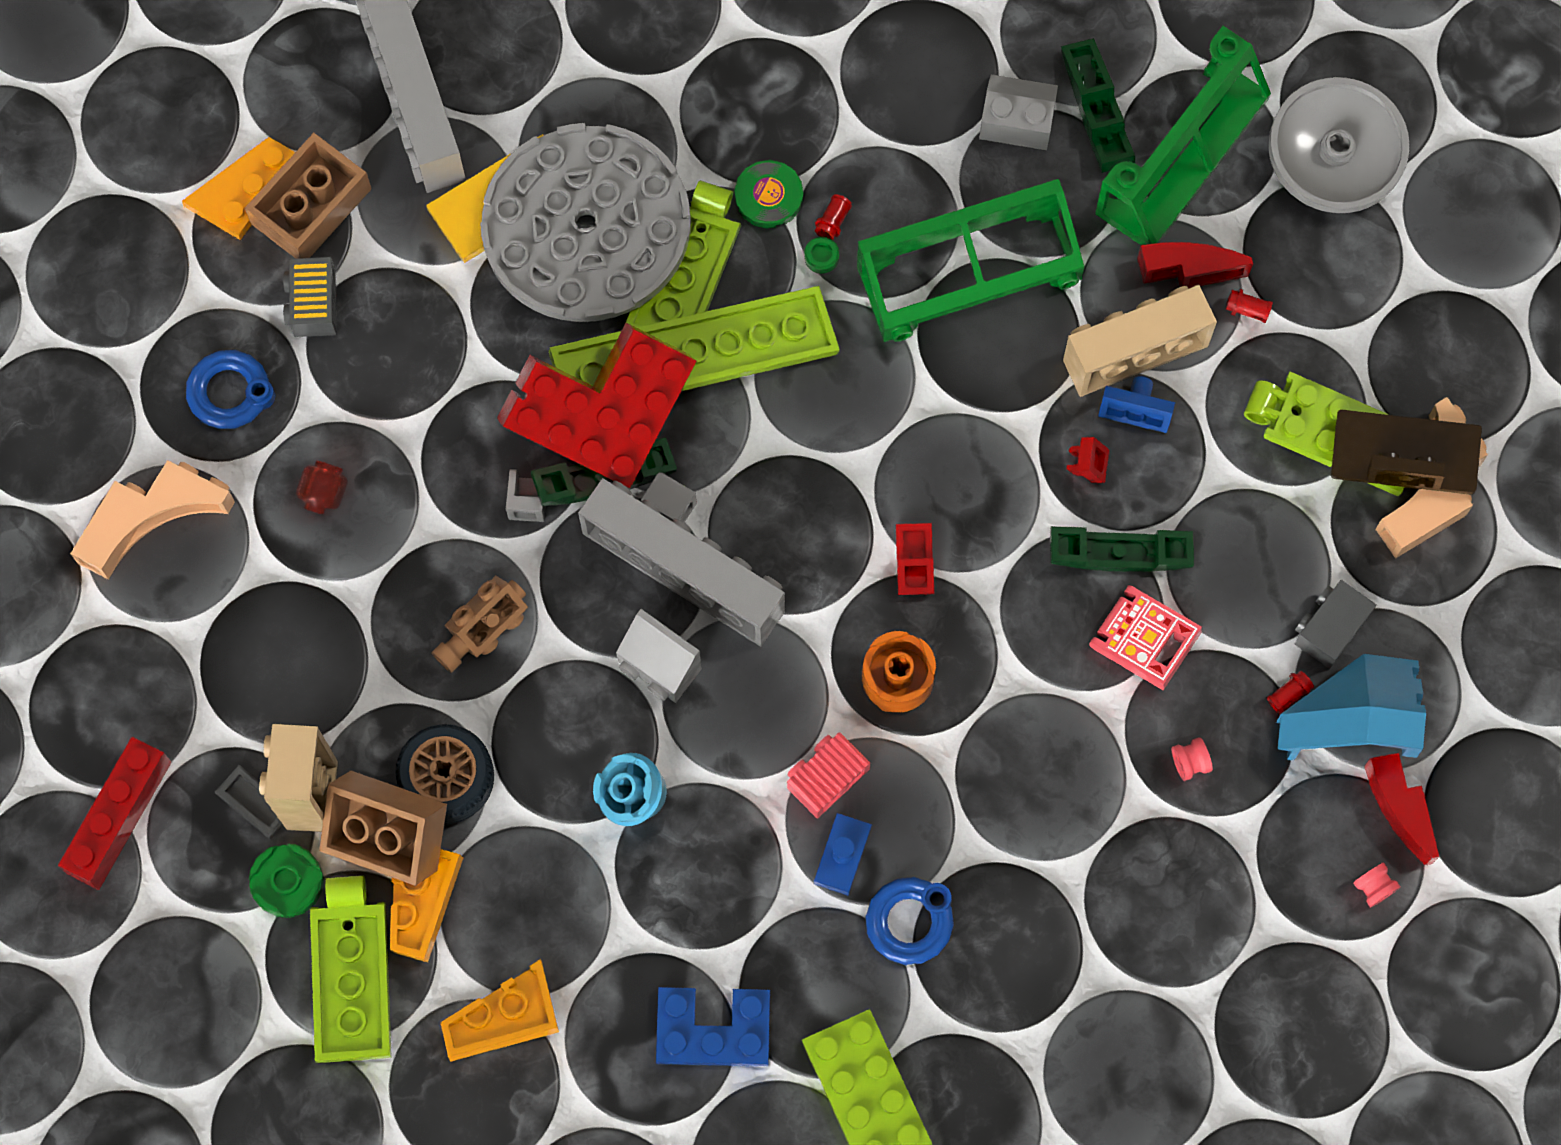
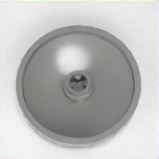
(1338, 145)

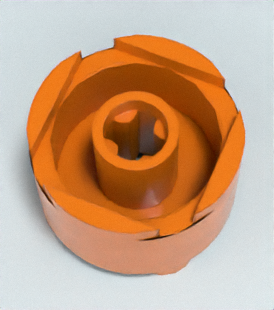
(909, 655)

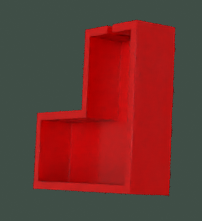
(607, 423)

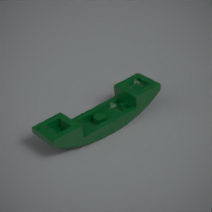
(576, 483)
(1121, 551)

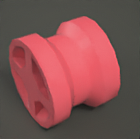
(1192, 759)
(1377, 885)

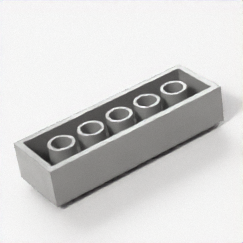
(412, 93)
(682, 561)

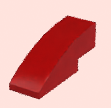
(1191, 263)
(1402, 806)

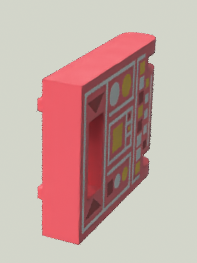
(1139, 633)

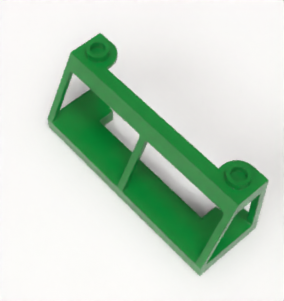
(1239, 104)
(1033, 203)

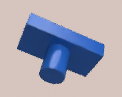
(1137, 406)
(842, 854)

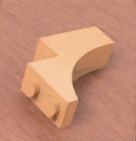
(1427, 510)
(129, 514)

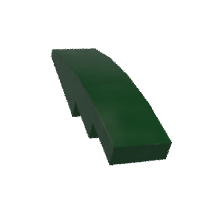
(1097, 104)

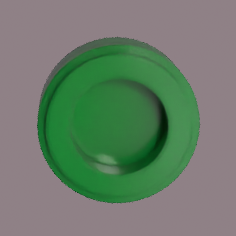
(821, 255)

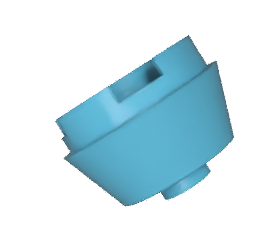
(630, 789)

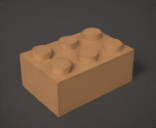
(308, 198)
(382, 827)

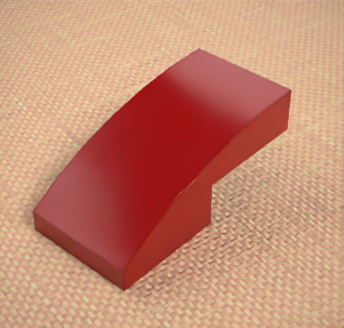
(914, 559)

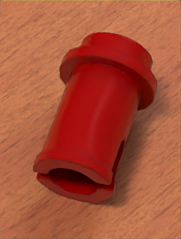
(834, 215)
(1248, 305)
(1290, 692)

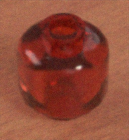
(321, 487)

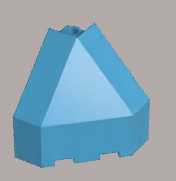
(1363, 704)

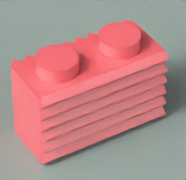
(827, 774)

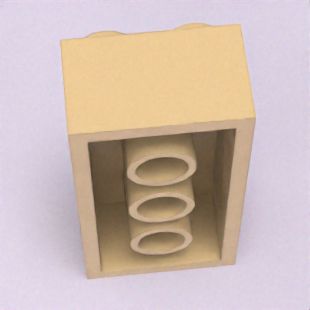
(1139, 339)
(297, 775)

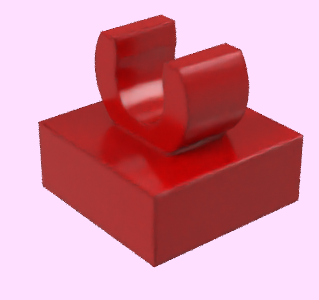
(1091, 460)

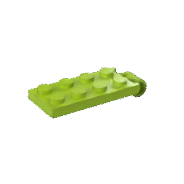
(703, 263)
(1314, 427)
(350, 975)

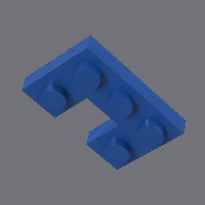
(691, 1044)

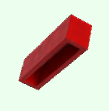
(115, 813)

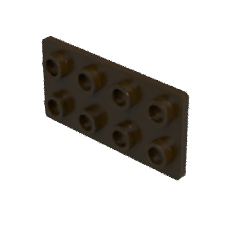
(1406, 452)

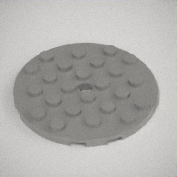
(596, 269)

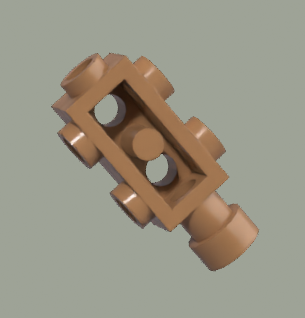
(481, 622)

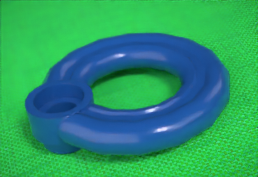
(245, 412)
(941, 919)

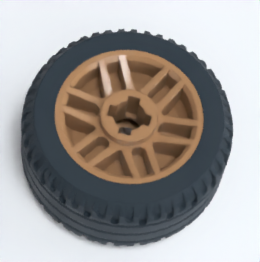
(456, 752)

